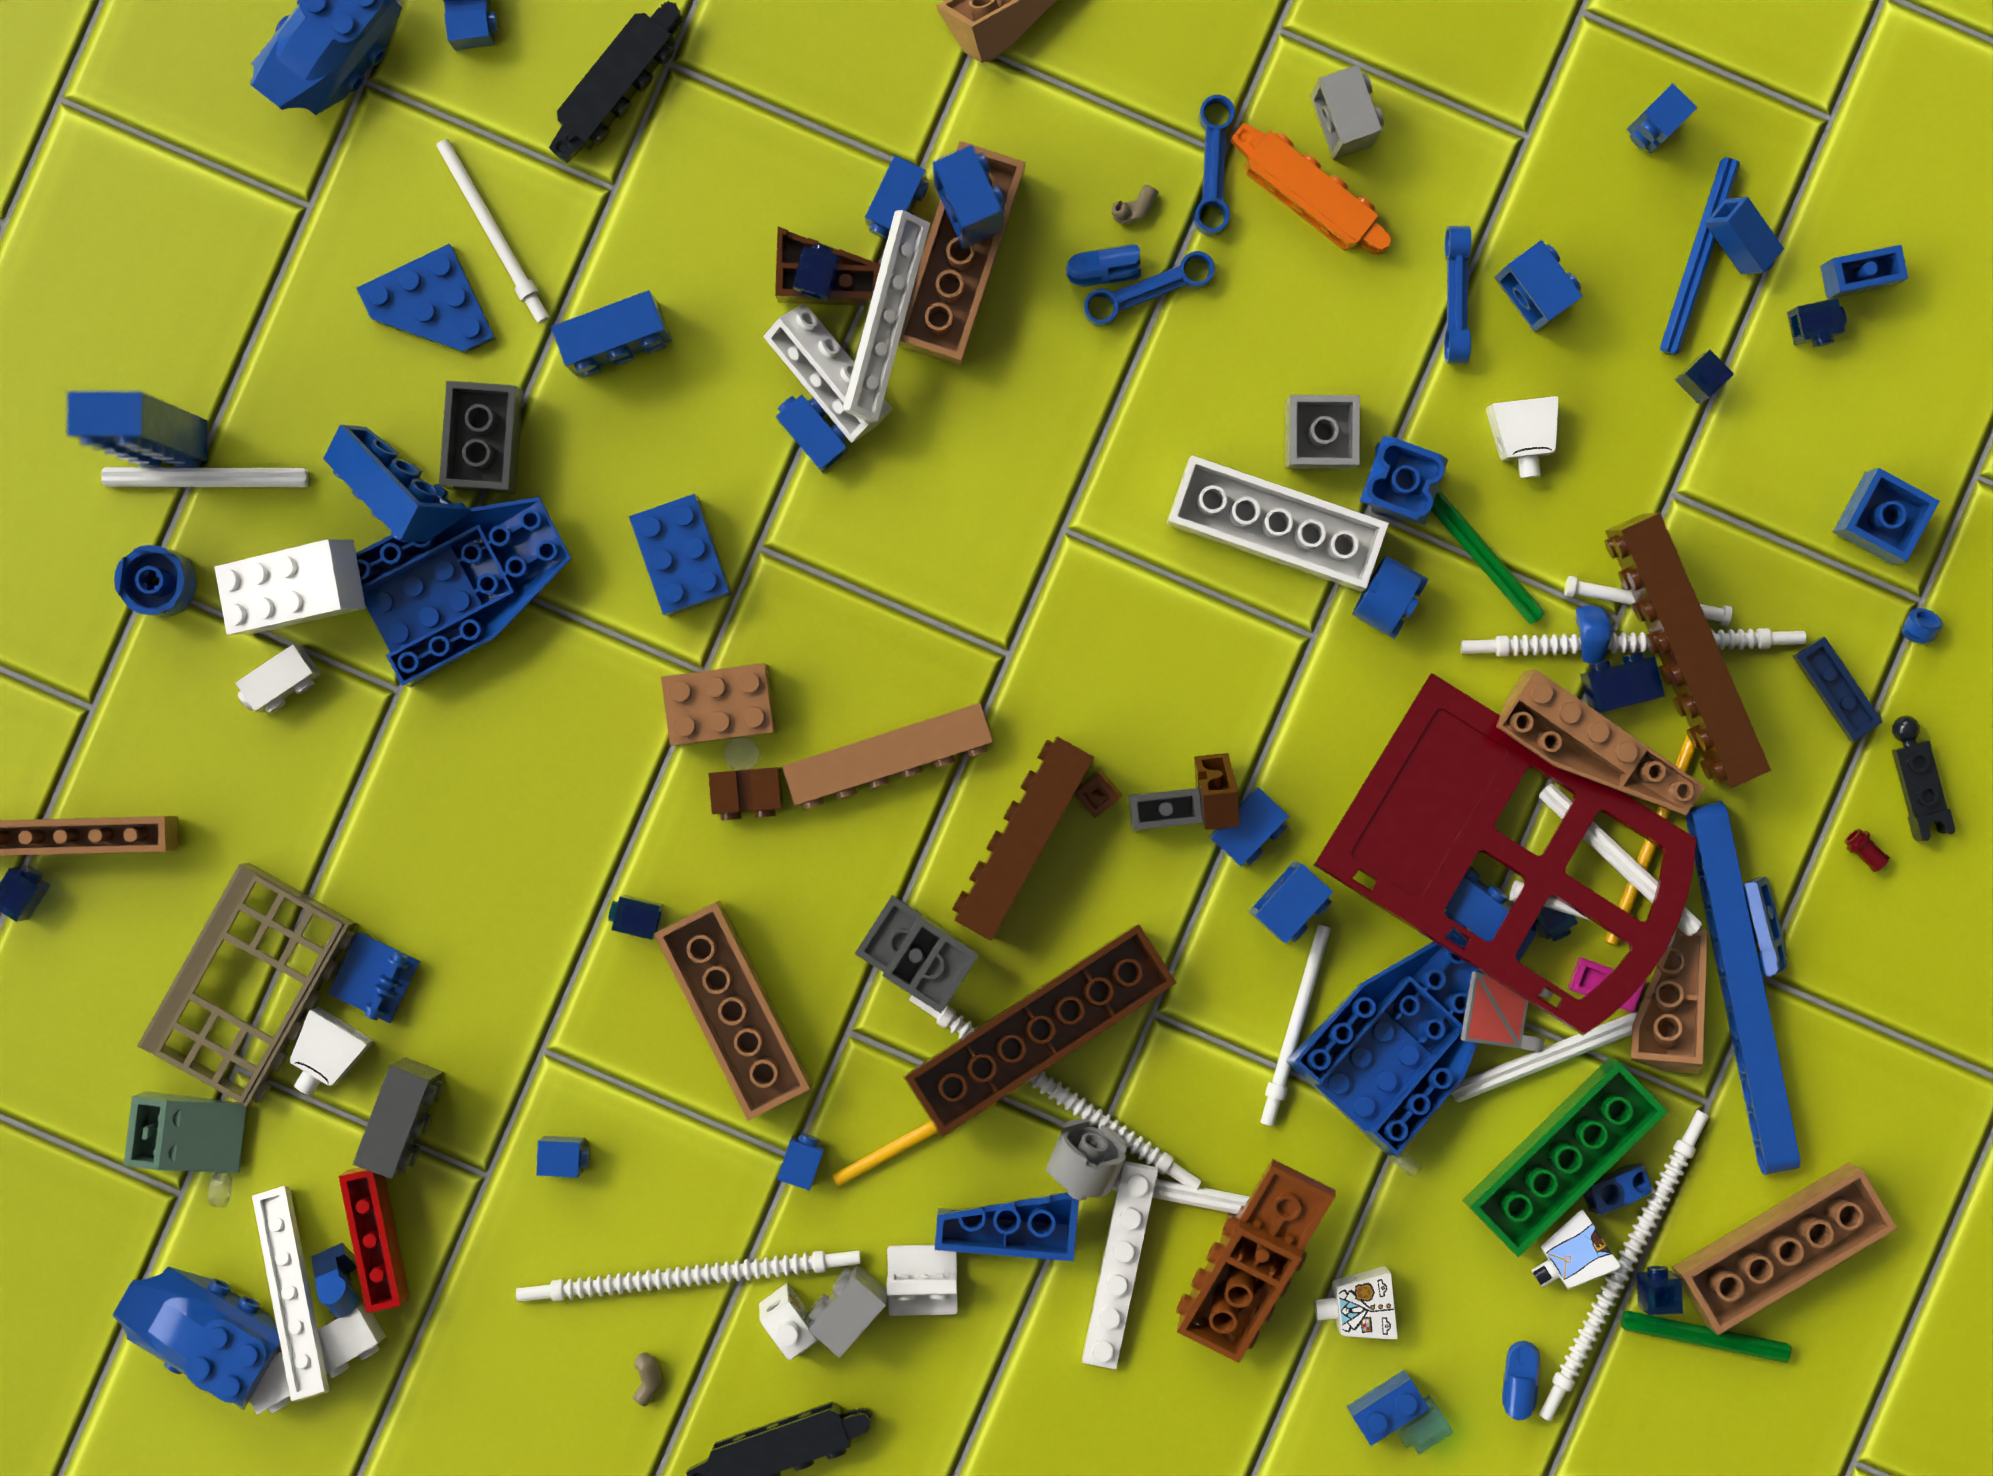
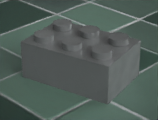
(481, 437)
(399, 1118)

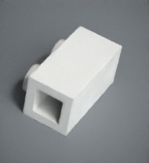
(277, 679)

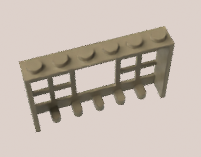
(199, 960)

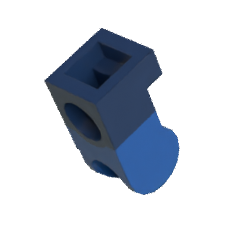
(1618, 1189)
(334, 1280)

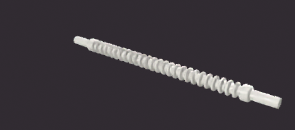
(1502, 645)
(1163, 1161)
(559, 1290)

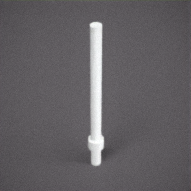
(524, 288)
(1276, 1089)

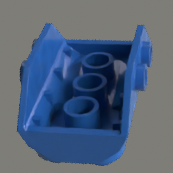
(323, 51)
(201, 1331)

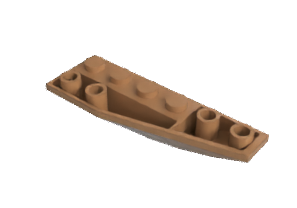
(1590, 745)

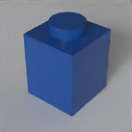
(562, 1156)
(801, 1161)

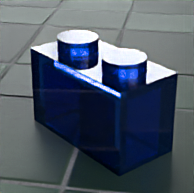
(1622, 684)

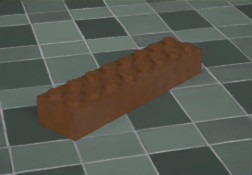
(1686, 650)
(1039, 1030)

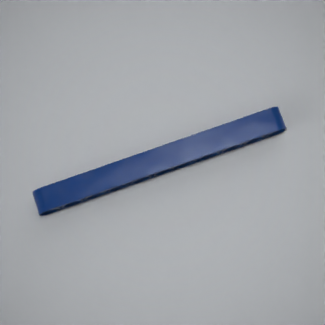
(1743, 989)

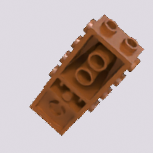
(1253, 1261)

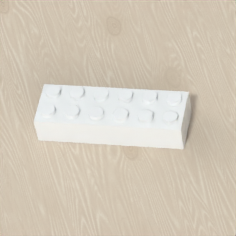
(1277, 523)

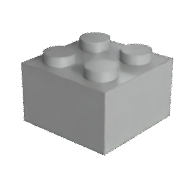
(1347, 111)
(1322, 431)
(848, 1310)

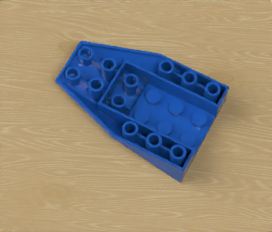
(460, 586)
(1394, 1046)

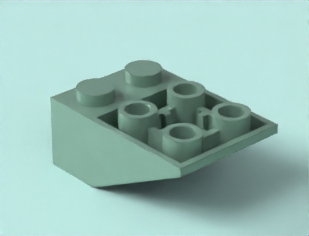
(185, 1133)

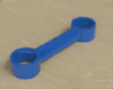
(1214, 164)
(1149, 288)
(1457, 336)

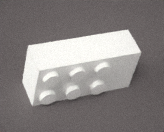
(290, 587)

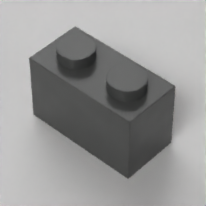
(1165, 808)

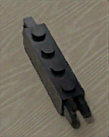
(614, 80)
(786, 1443)

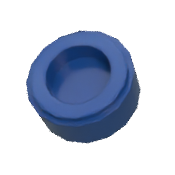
(1922, 626)

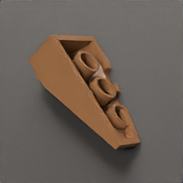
(990, 26)
(1672, 1013)

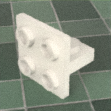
(921, 1280)

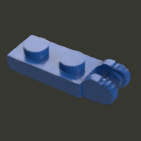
(1766, 926)

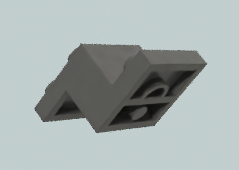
(916, 954)

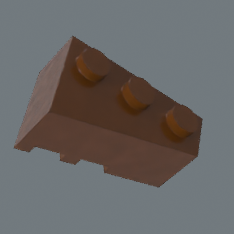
(853, 280)

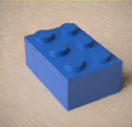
(967, 195)
(612, 334)
(680, 555)

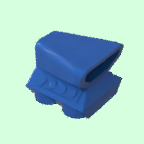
(1403, 480)

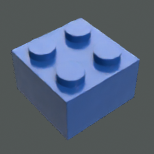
(1539, 285)
(1886, 516)
(1291, 903)

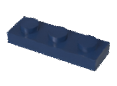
(1837, 689)

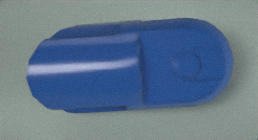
(1105, 266)
(1521, 1380)

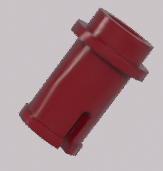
(1866, 849)

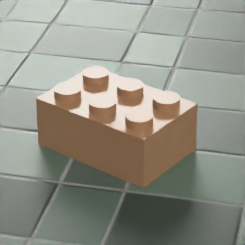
(718, 704)

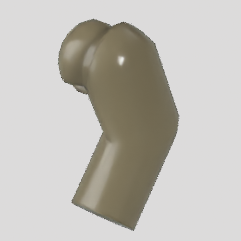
(1135, 210)
(650, 1376)

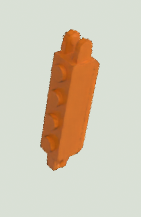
(1310, 191)

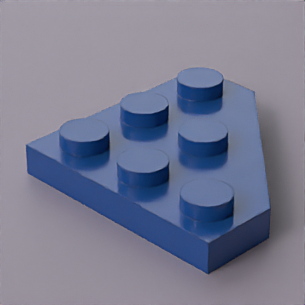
(430, 301)

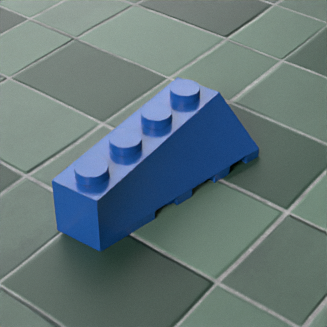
(391, 486)
(1482, 909)
(1020, 1228)

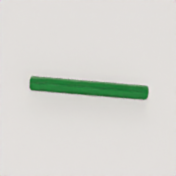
(1486, 558)
(1705, 1337)

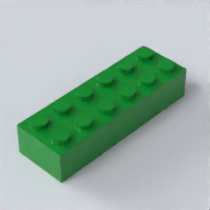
(1565, 1156)

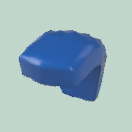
(1594, 632)

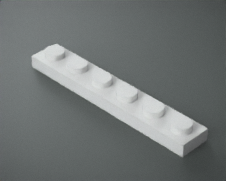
(886, 316)
(1119, 1265)
(290, 1294)

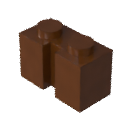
(746, 791)
(1217, 791)

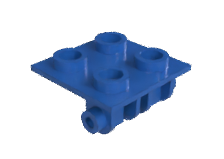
(374, 977)

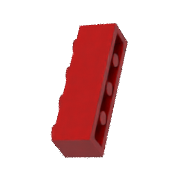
(374, 1239)

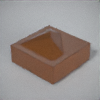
(1098, 793)

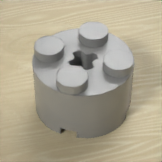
(1087, 1159)

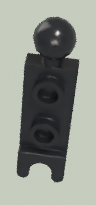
(1920, 781)

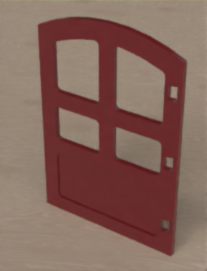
(1437, 806)

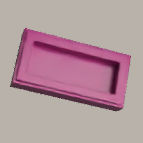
(1590, 974)

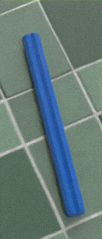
(1698, 260)

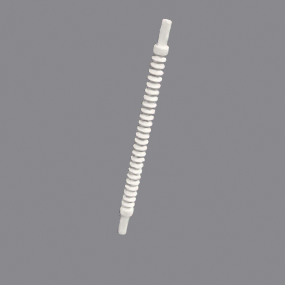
(1563, 1380)

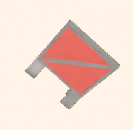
(1497, 1015)

